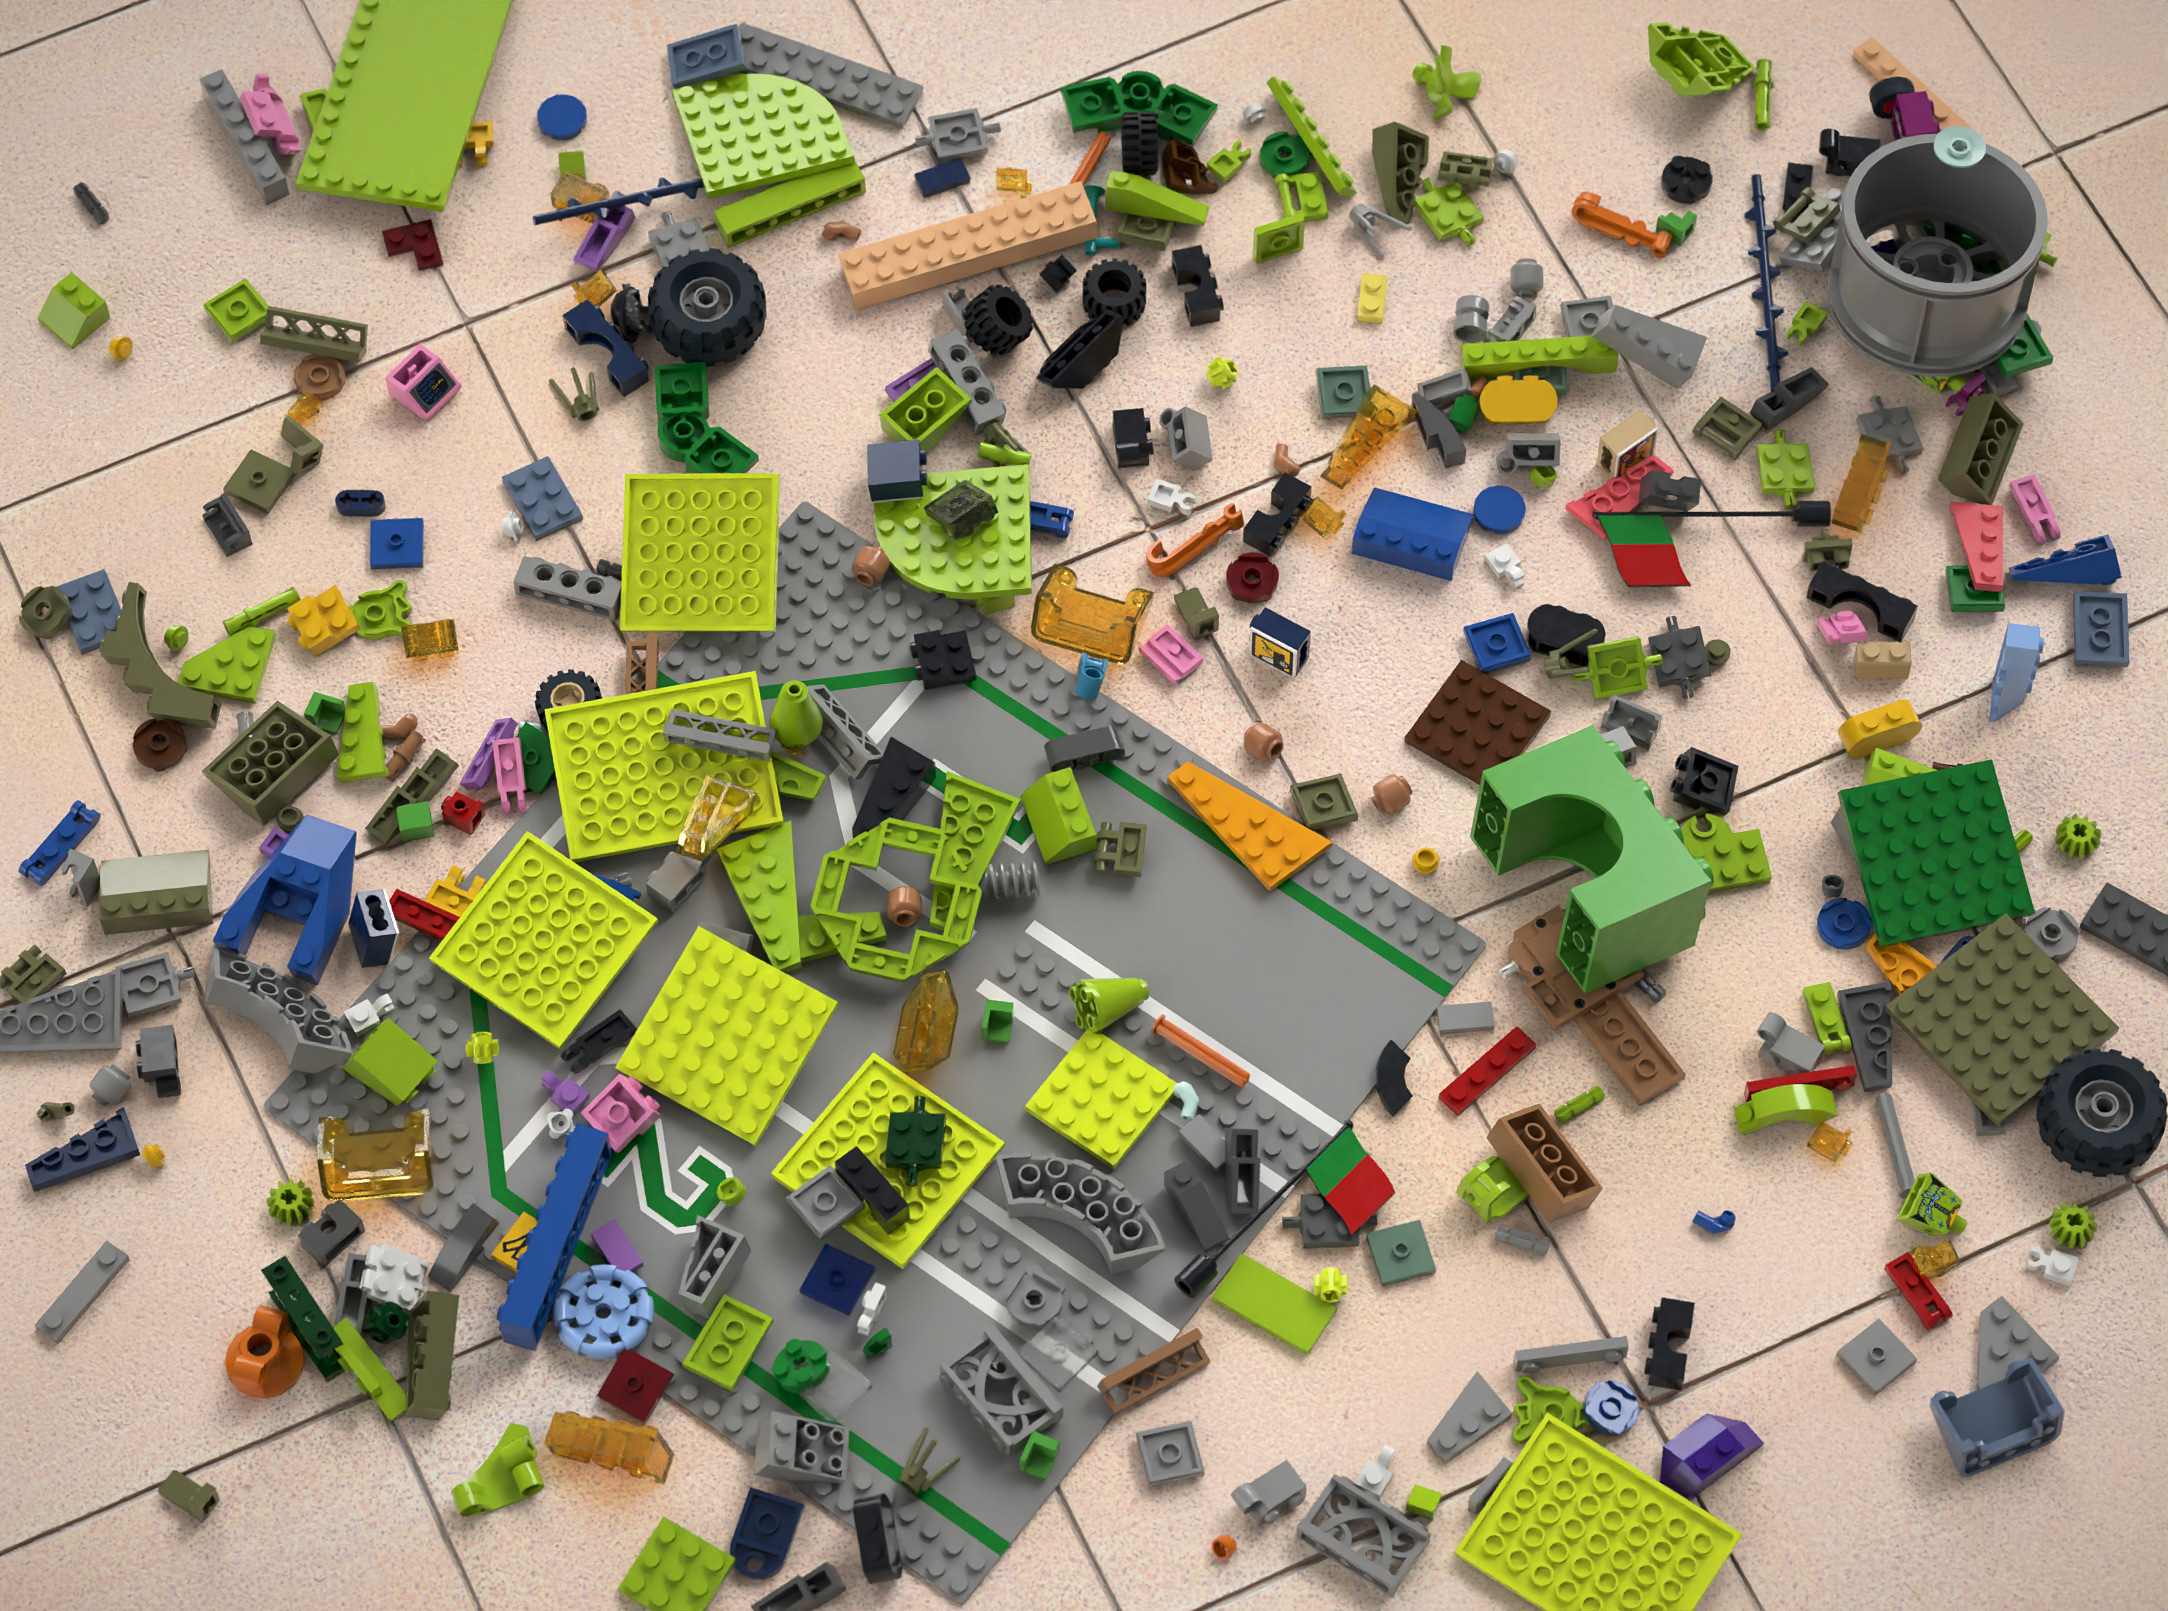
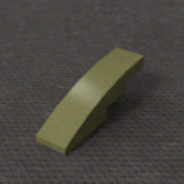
(418, 788)

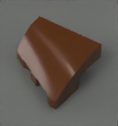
(1185, 171)

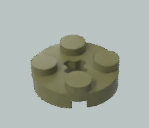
(54, 620)

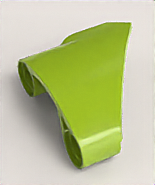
(504, 1477)

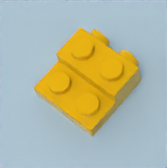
(322, 620)

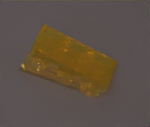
(1862, 484)
(713, 817)

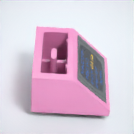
(422, 382)

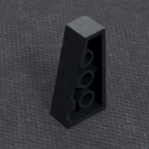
(895, 787)

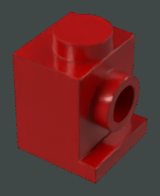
(464, 819)

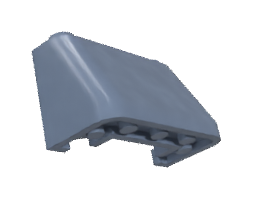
(1998, 1419)

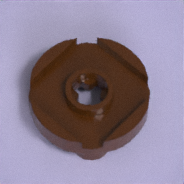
(160, 730)

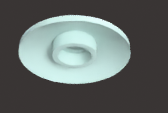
(1959, 146)

